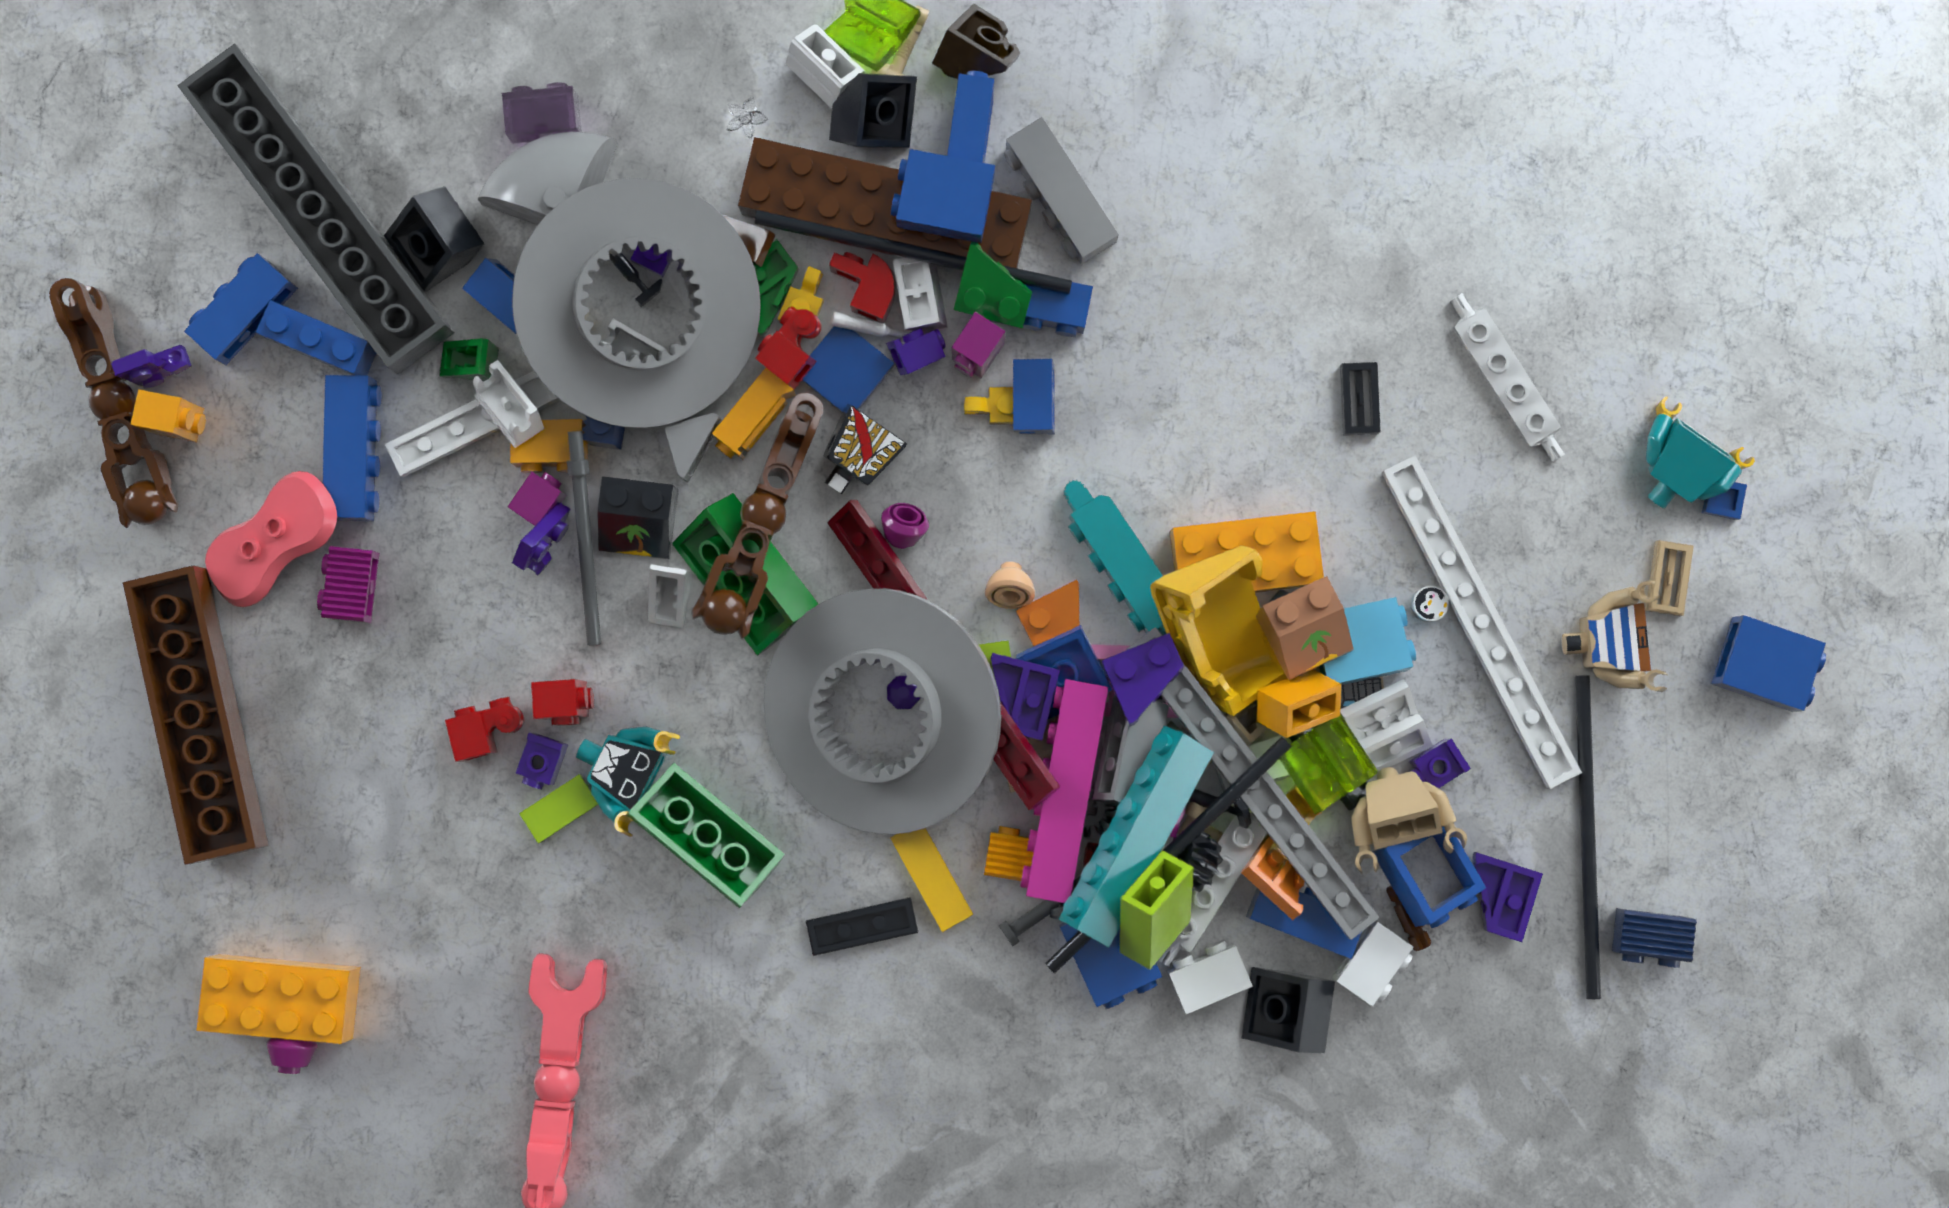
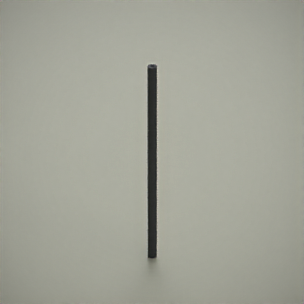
(900, 249)
(1190, 833)
(1588, 837)

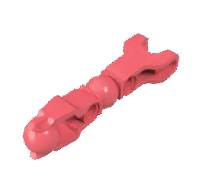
(557, 1078)

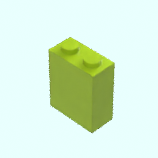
(1155, 909)

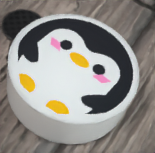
(1430, 603)

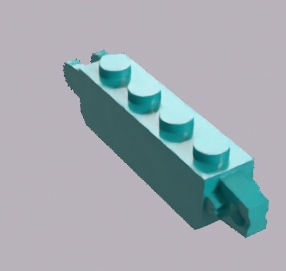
(1115, 552)

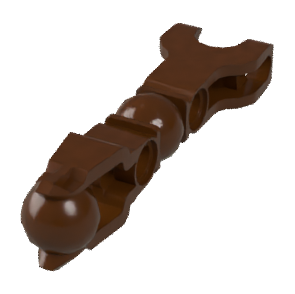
(112, 401)
(761, 517)

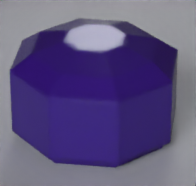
(901, 694)

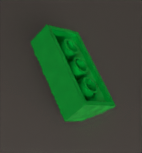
(784, 595)
(706, 835)

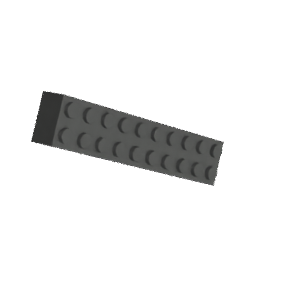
(316, 209)

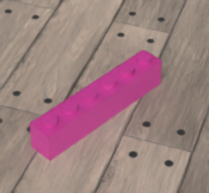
(1064, 812)

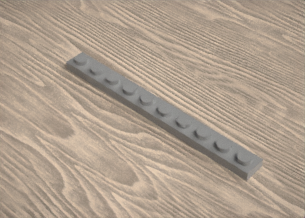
(1268, 803)

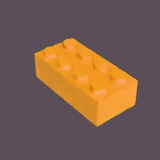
(1284, 542)
(278, 998)

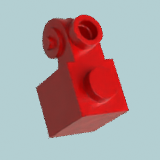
(783, 350)
(473, 730)

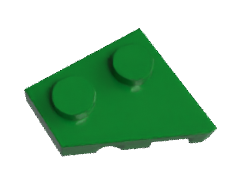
(774, 283)
(991, 290)

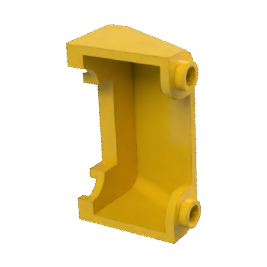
(1215, 626)

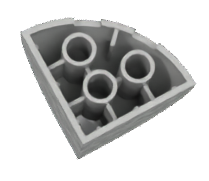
(547, 173)

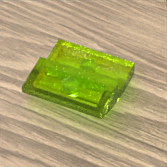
(873, 29)
(1327, 763)

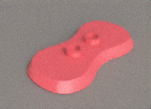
(291, 523)

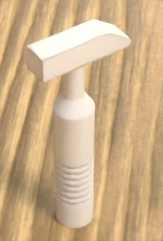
(866, 326)

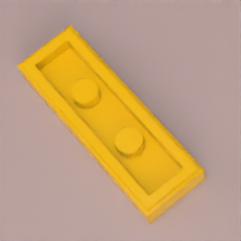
(932, 878)

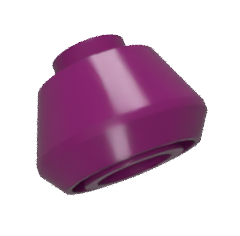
(904, 524)
(290, 1054)

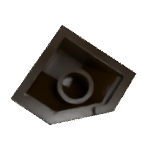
(975, 44)

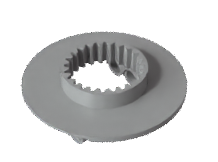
(717, 280)
(948, 674)

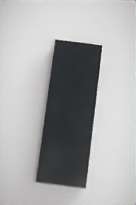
(861, 926)

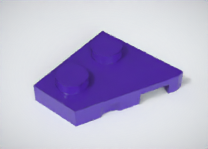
(1025, 692)
(1507, 896)

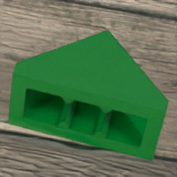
(468, 359)

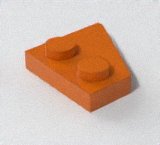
(1051, 614)
(1275, 877)

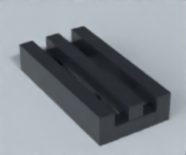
(1360, 429)

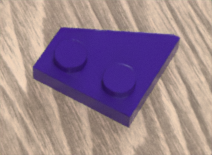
(1143, 674)

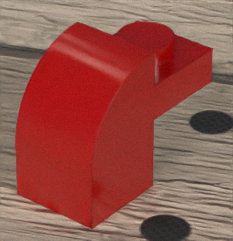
(875, 288)

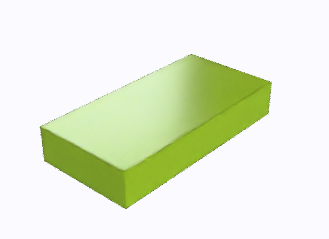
(559, 808)

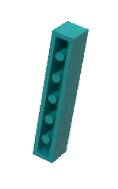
(1136, 833)

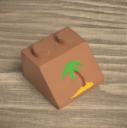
(1306, 628)

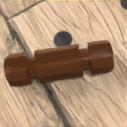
(1417, 937)

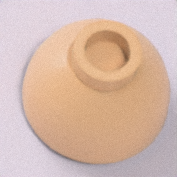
(1010, 587)

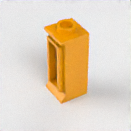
(752, 414)

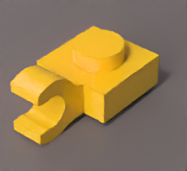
(805, 297)
(998, 405)

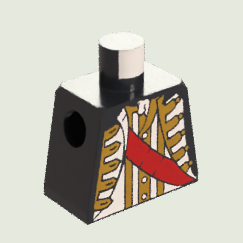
(859, 449)

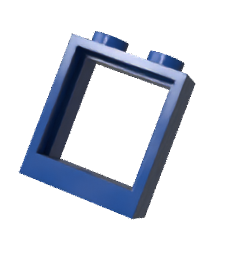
(971, 116)
(1409, 892)

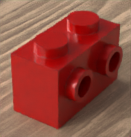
(561, 701)

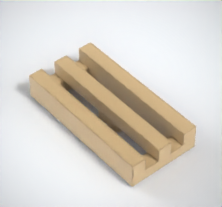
(1683, 579)

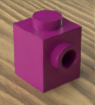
(537, 497)

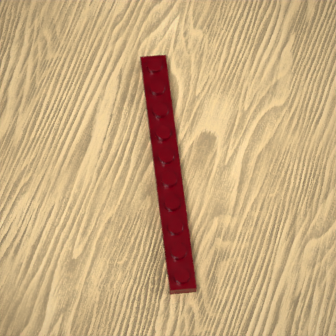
(885, 570)

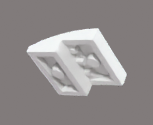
(1388, 725)

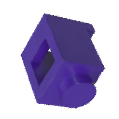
(917, 350)
(1447, 753)
(553, 755)

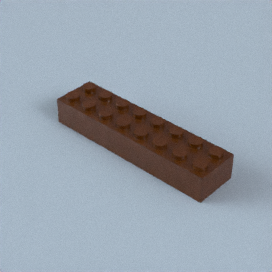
(860, 200)
(195, 714)

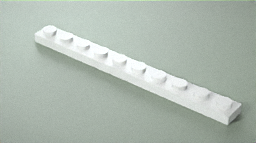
(1481, 622)

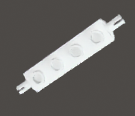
(1507, 377)
(1237, 849)

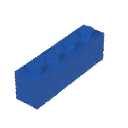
(351, 445)

